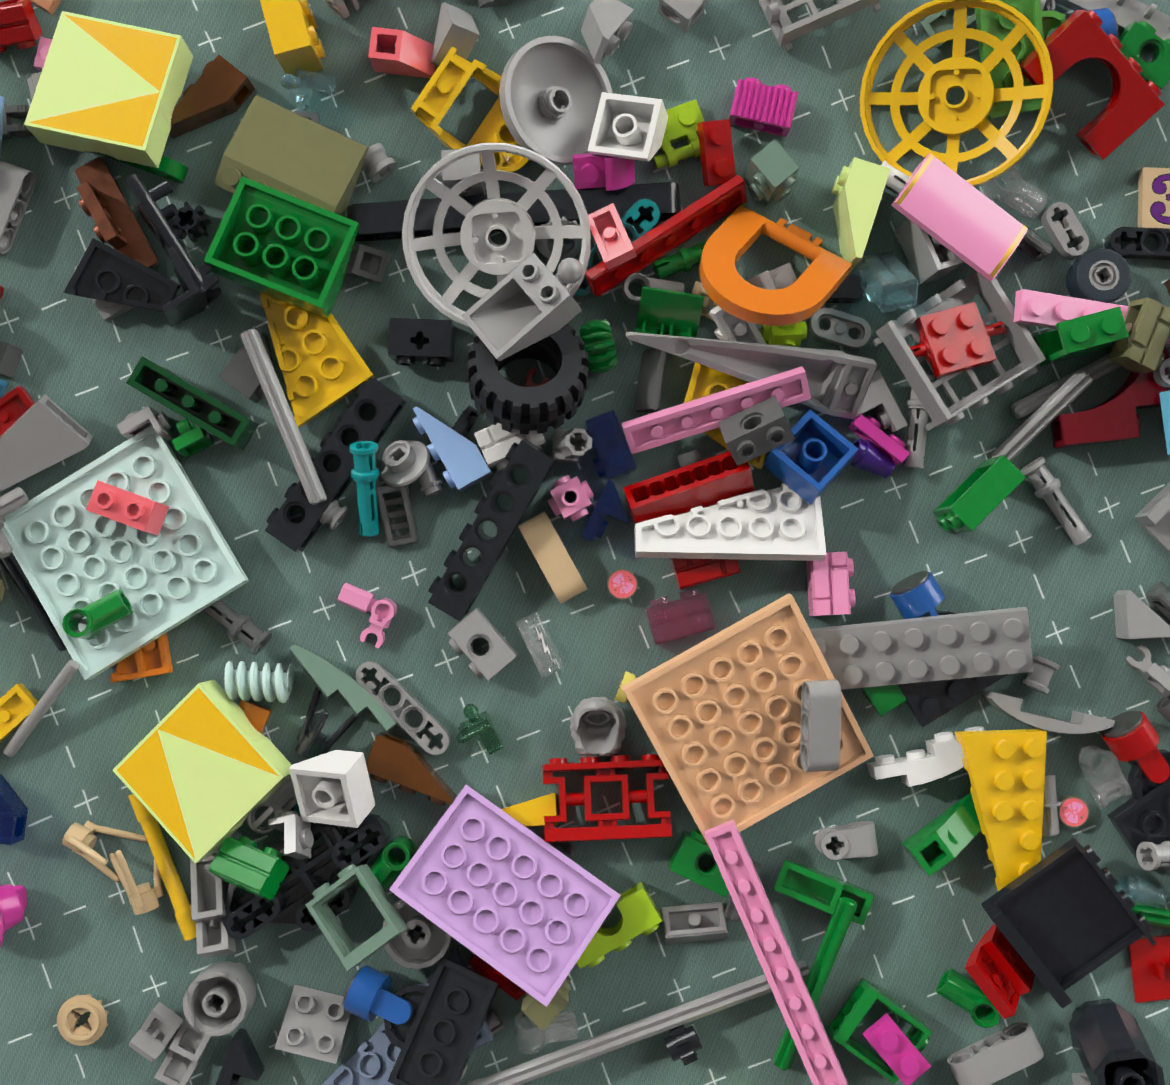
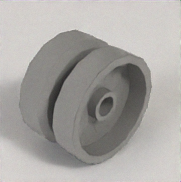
(417, 947)

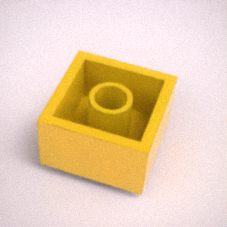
(293, 35)

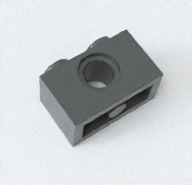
(756, 430)

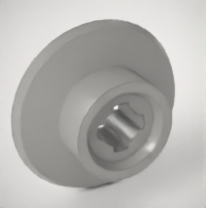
(404, 462)

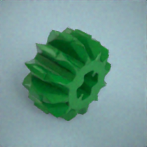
(599, 346)

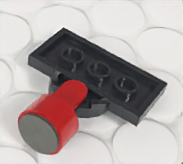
(1148, 811)

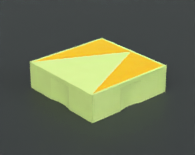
(109, 89)
(203, 770)

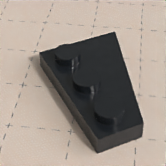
(118, 279)

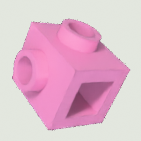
(570, 510)

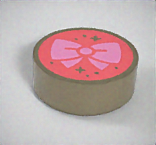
(622, 584)
(1073, 811)

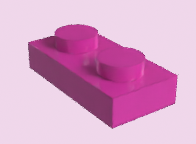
(869, 429)
(896, 1049)

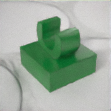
(191, 438)

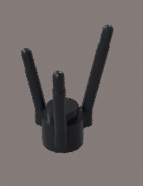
(312, 741)

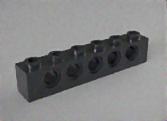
(388, 407)
(458, 601)

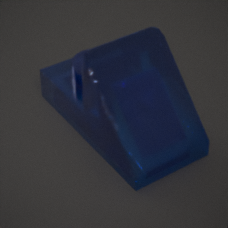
(609, 505)

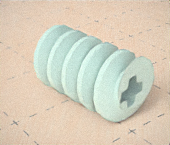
(258, 683)

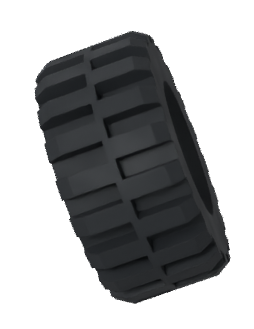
(536, 406)

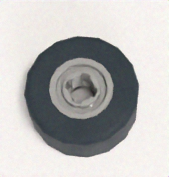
(1086, 282)

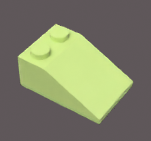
(856, 204)

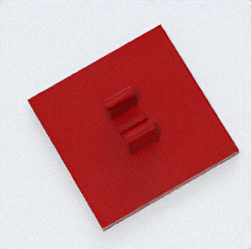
(1150, 968)

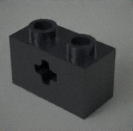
(407, 332)

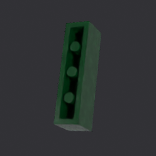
(192, 403)

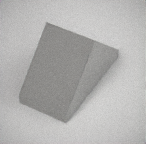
(454, 30)
(1136, 619)

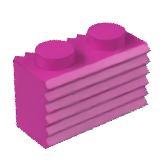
(763, 107)

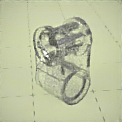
(1105, 781)

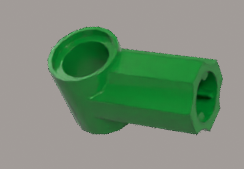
(99, 615)
(387, 866)
(968, 997)

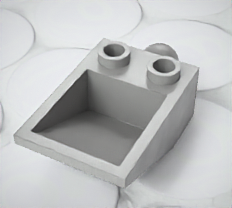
(516, 309)

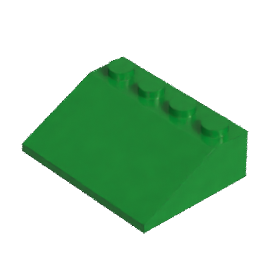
(283, 247)

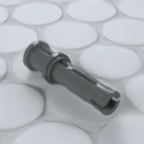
(239, 626)

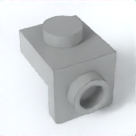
(140, 420)
(297, 834)
(156, 1032)

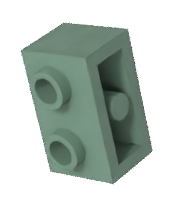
(770, 174)

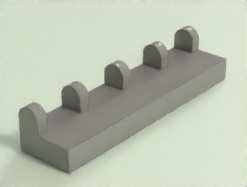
(1126, 13)

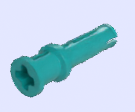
(365, 475)

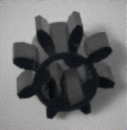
(185, 214)
(683, 1044)

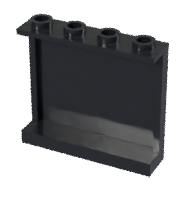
(1066, 917)

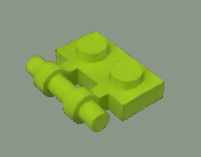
(680, 126)

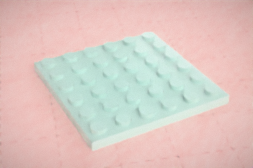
(83, 556)

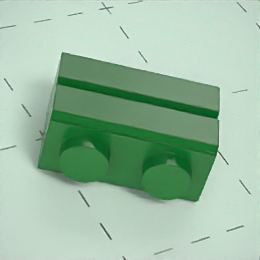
(249, 867)

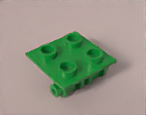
(669, 313)

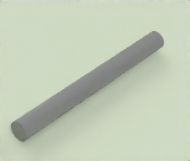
(41, 708)

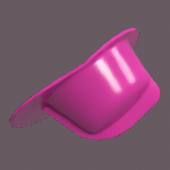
(12, 907)

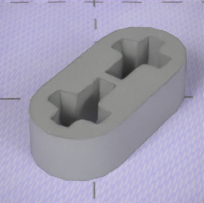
(1065, 230)

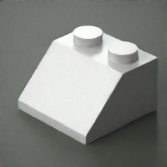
(628, 127)
(333, 788)

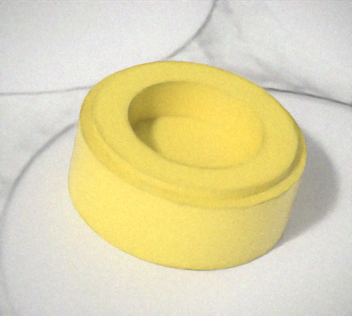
(620, 695)

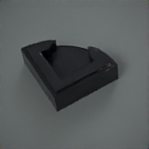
(466, 421)

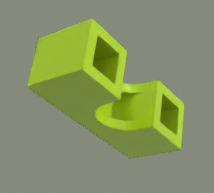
(637, 917)

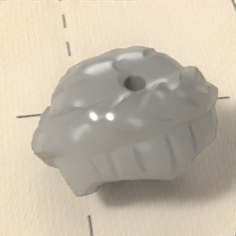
(598, 727)

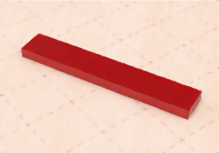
(670, 234)

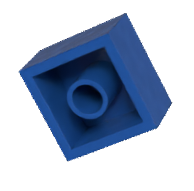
(812, 458)

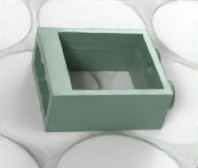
(333, 930)

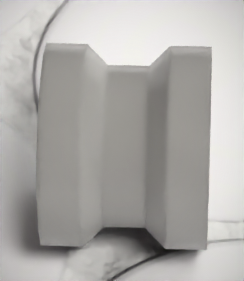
(378, 163)

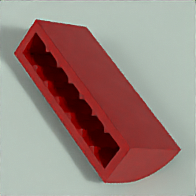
(688, 487)

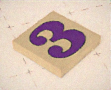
(1154, 197)

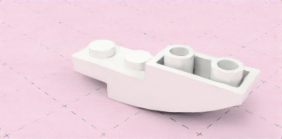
(942, 758)

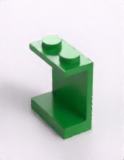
(1082, 335)

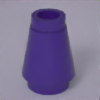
(872, 459)

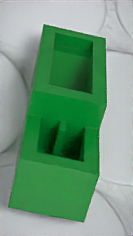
(821, 889)

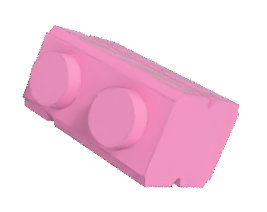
(830, 585)

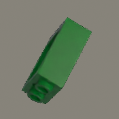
(978, 495)
(853, 1013)

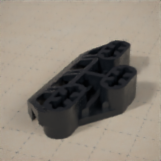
(306, 877)

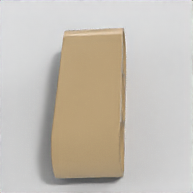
(552, 557)

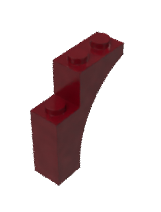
(1113, 419)

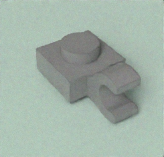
(1155, 675)

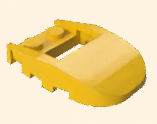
(443, 91)

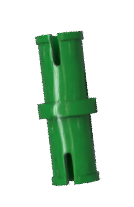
(680, 261)

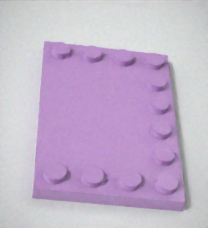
(505, 894)

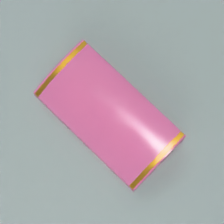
(959, 217)

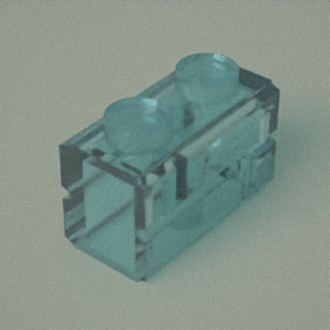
(887, 282)

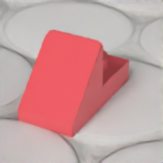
(611, 236)

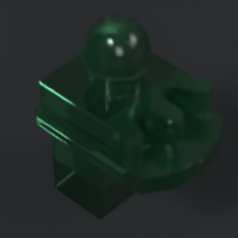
(479, 725)

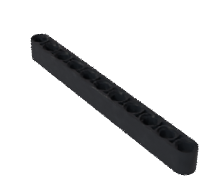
(385, 219)

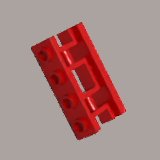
(607, 823)

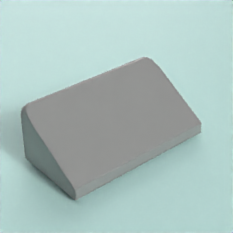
(694, 923)

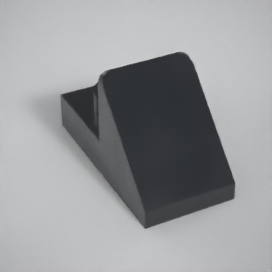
(240, 1061)

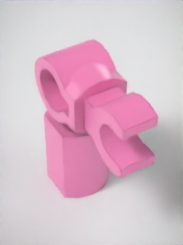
(381, 610)

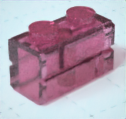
(679, 617)

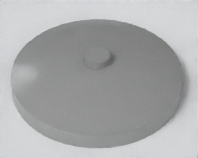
(552, 97)

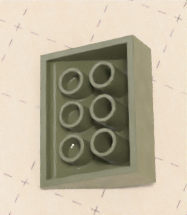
(292, 157)

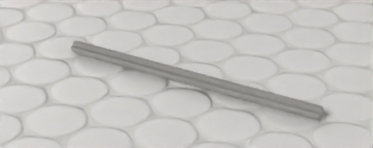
(633, 1032)

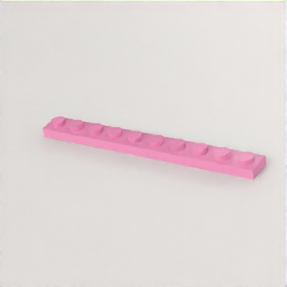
(774, 955)

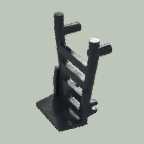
(192, 279)

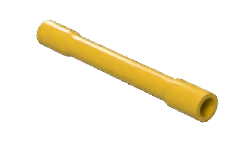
(166, 868)

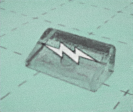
(540, 644)

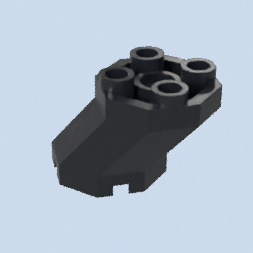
(1112, 1046)

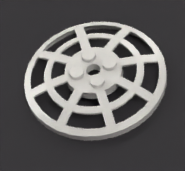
(485, 217)

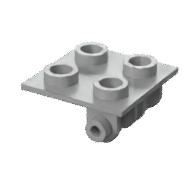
(314, 1025)

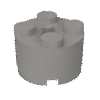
(223, 1013)

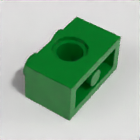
(1143, 34)
(685, 863)

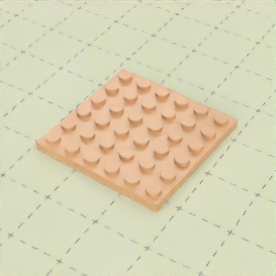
(732, 718)

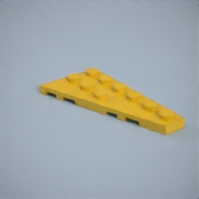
(314, 358)
(1008, 795)

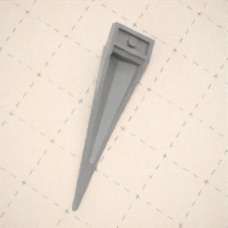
(834, 378)

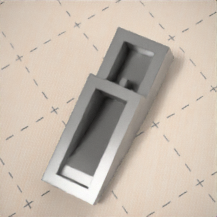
(207, 908)

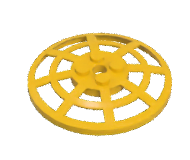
(957, 73)

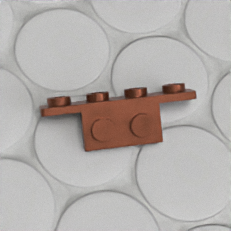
(112, 213)

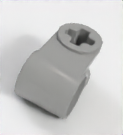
(853, 840)

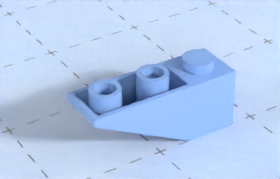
(459, 455)

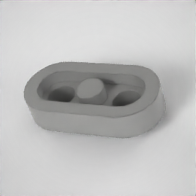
(839, 327)

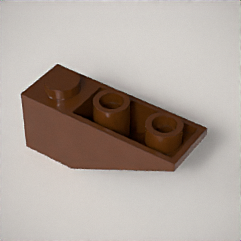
(213, 96)
(401, 763)

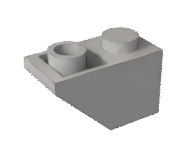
(604, 27)

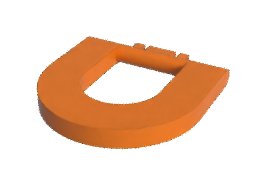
(764, 305)

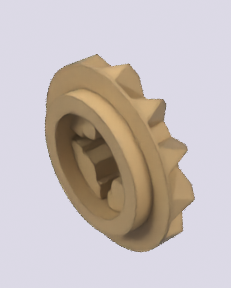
(68, 1019)

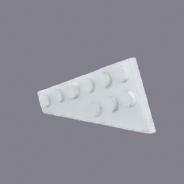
(743, 527)

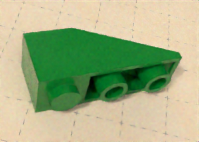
(944, 836)

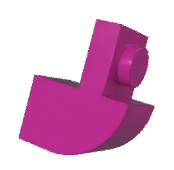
(602, 171)

